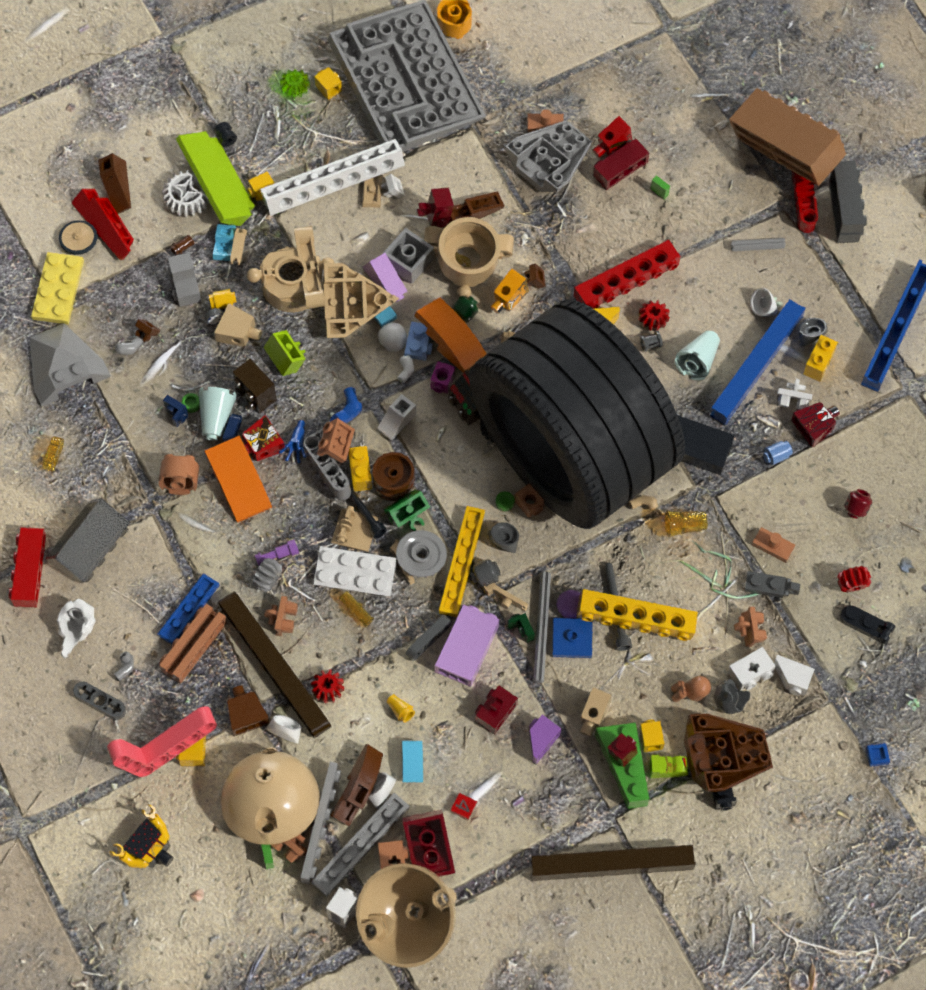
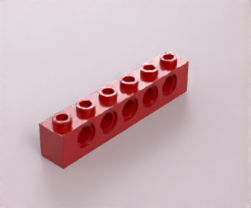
(664, 252)

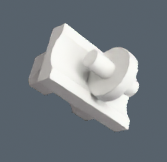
(802, 398)

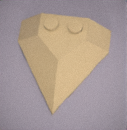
(350, 300)

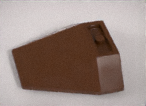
(724, 751)

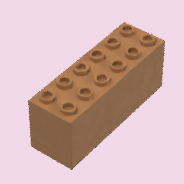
(788, 136)

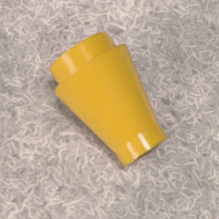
(402, 710)

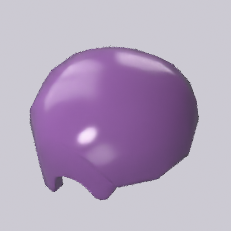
(568, 603)

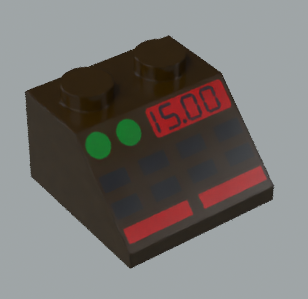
(461, 397)

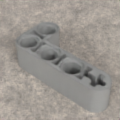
(327, 467)

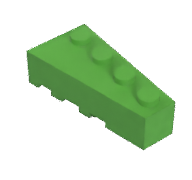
(631, 778)

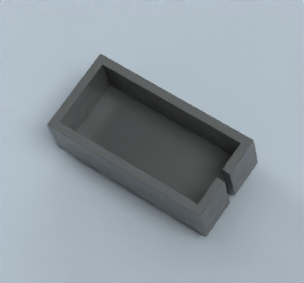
(847, 202)

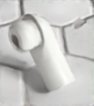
(408, 368)

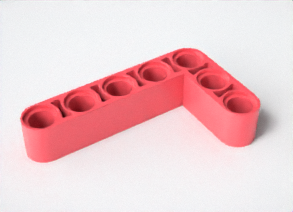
(164, 747)

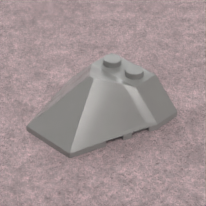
(62, 361)

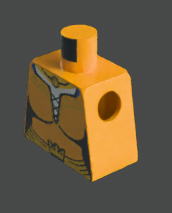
(509, 291)

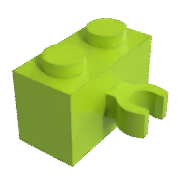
(285, 352)

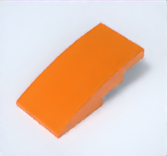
(451, 333)
(238, 479)

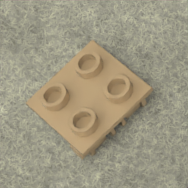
(353, 530)

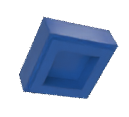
(877, 755)

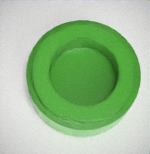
(192, 402)
(505, 501)

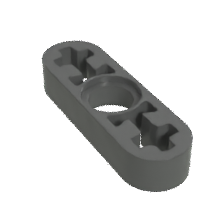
(428, 638)
(84, 698)

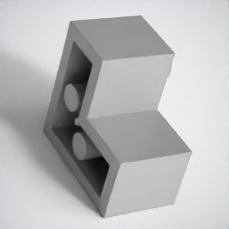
(182, 276)

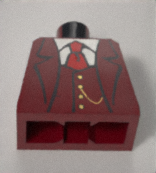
(815, 422)

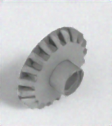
(421, 543)

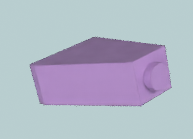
(383, 274)

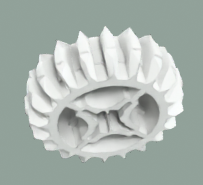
(183, 187)

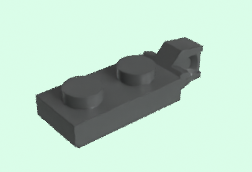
(770, 585)

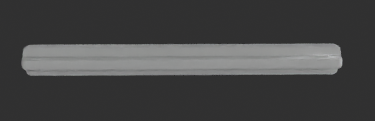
(542, 624)

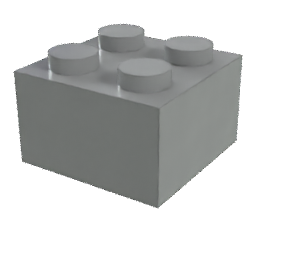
(410, 255)

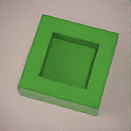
(660, 187)
(267, 856)

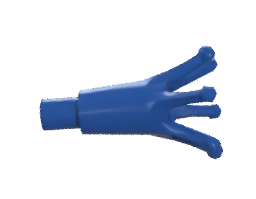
(296, 442)

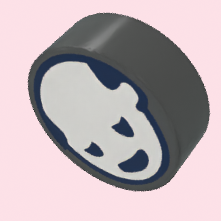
(213, 316)

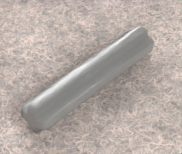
(758, 244)

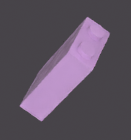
(467, 645)

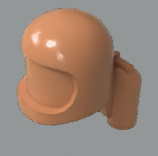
(694, 689)

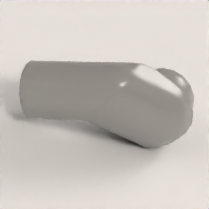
(128, 348)
(127, 666)

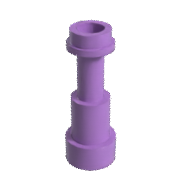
(280, 552)

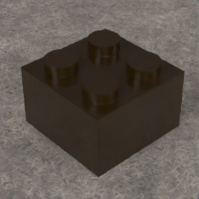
(254, 386)

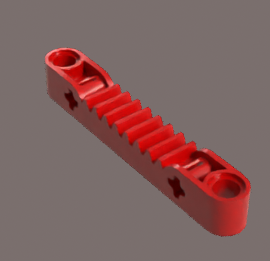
(805, 203)

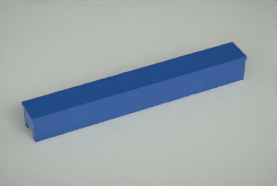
(896, 329)
(757, 362)

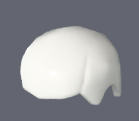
(392, 337)

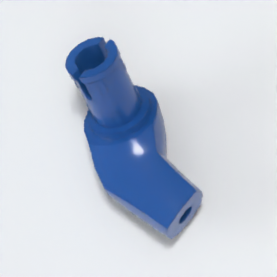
(352, 407)

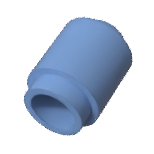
(777, 452)

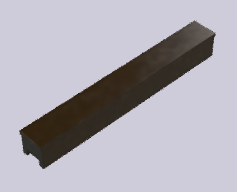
(612, 862)

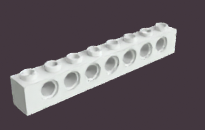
(332, 177)

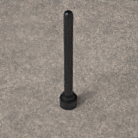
(376, 529)

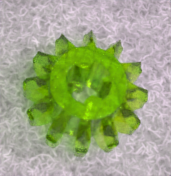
(294, 83)

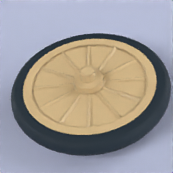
(78, 237)

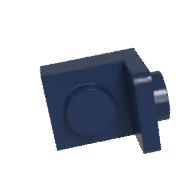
(177, 409)

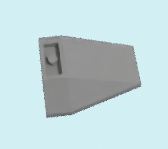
(549, 155)

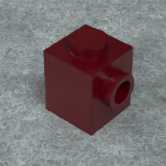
(623, 749)

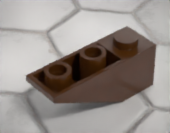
(115, 180)

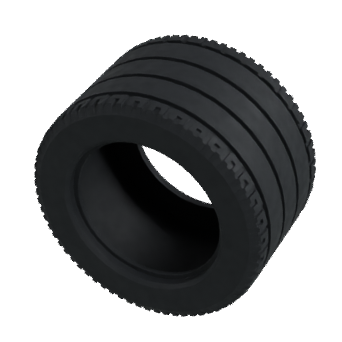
(577, 413)

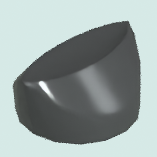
(811, 330)
(505, 536)

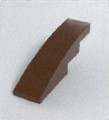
(478, 206)

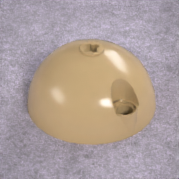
(269, 787)
(391, 899)

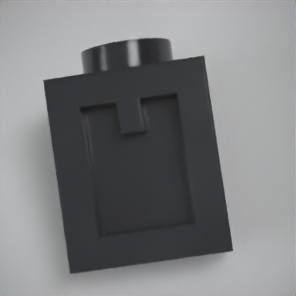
(724, 799)

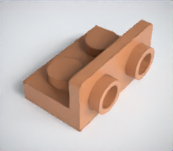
(336, 440)

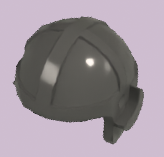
(729, 698)

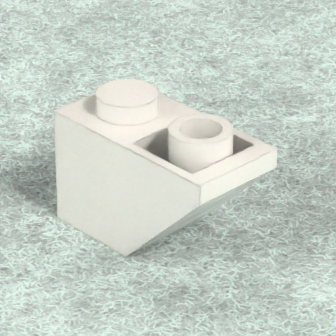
(397, 417)

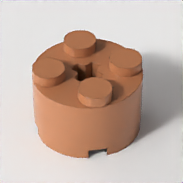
(178, 474)

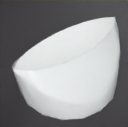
(763, 303)
(285, 728)
(381, 789)

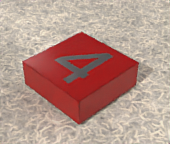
(463, 806)

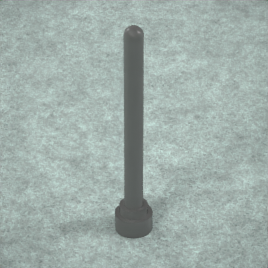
(623, 641)

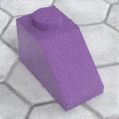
(542, 736)

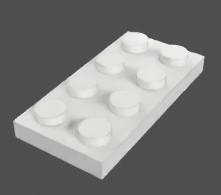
(355, 571)

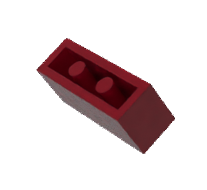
(620, 163)

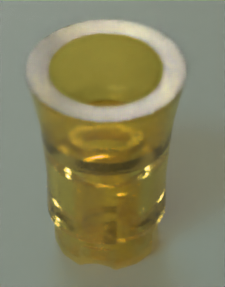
(684, 522)

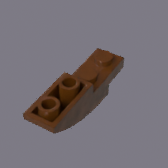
(360, 785)

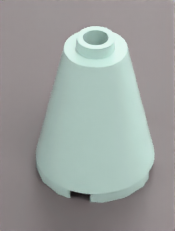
(698, 356)
(215, 410)

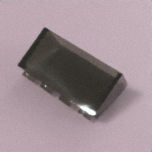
(88, 540)

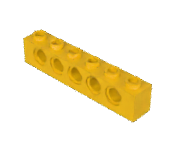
(646, 610)

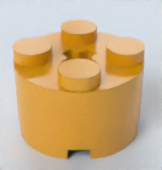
(454, 17)

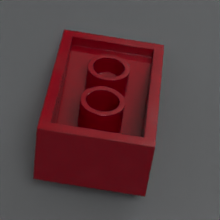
(429, 842)

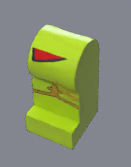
(668, 766)

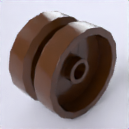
(393, 476)

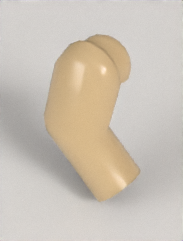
(650, 501)

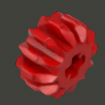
(654, 315)
(854, 579)
(319, 688)

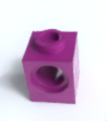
(442, 370)

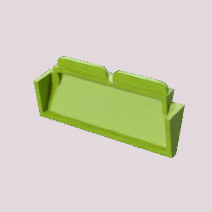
(217, 177)

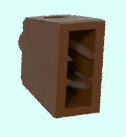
(246, 711)

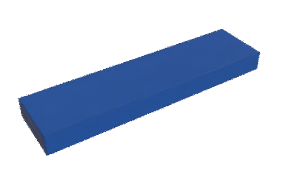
(186, 611)

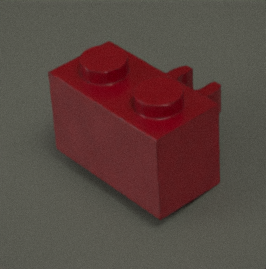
(438, 207)
(496, 709)

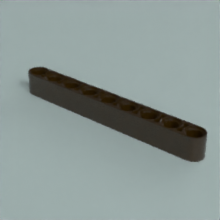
(274, 664)

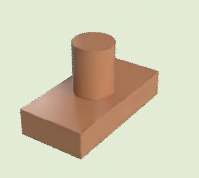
(543, 120)
(773, 544)

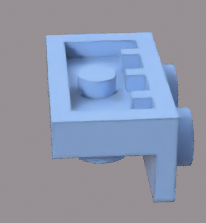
(418, 342)

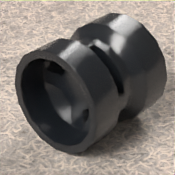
(224, 132)

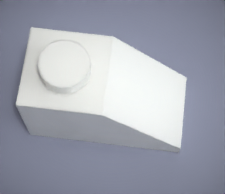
(793, 675)

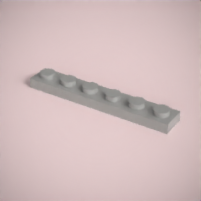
(319, 832)
(360, 844)

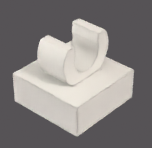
(394, 187)

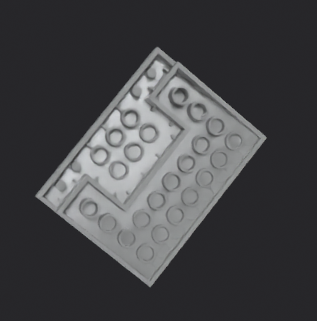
(405, 76)

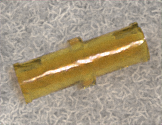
(356, 608)

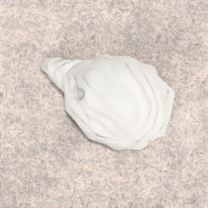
(74, 624)

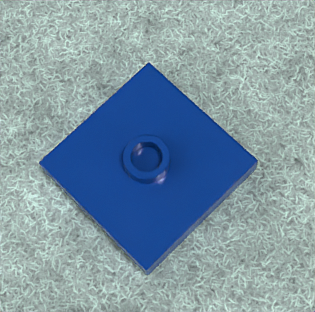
(572, 638)

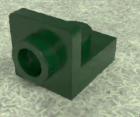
(525, 629)

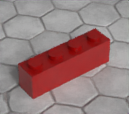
(28, 567)

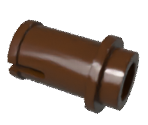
(182, 245)

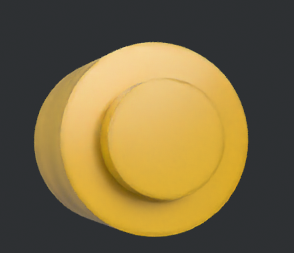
(221, 299)

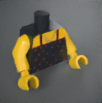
(146, 844)

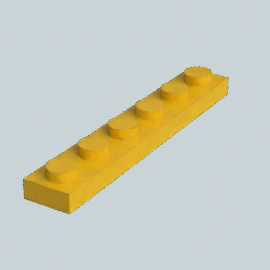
(462, 561)

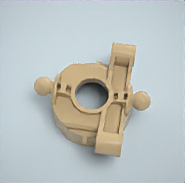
(474, 234)
(297, 294)

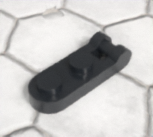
(866, 623)

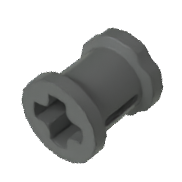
(651, 341)

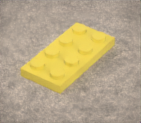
(57, 288)

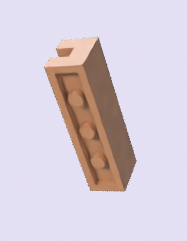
(192, 644)

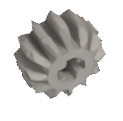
(267, 574)

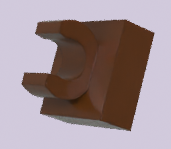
(536, 275)
(148, 329)

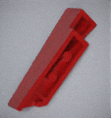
(105, 220)

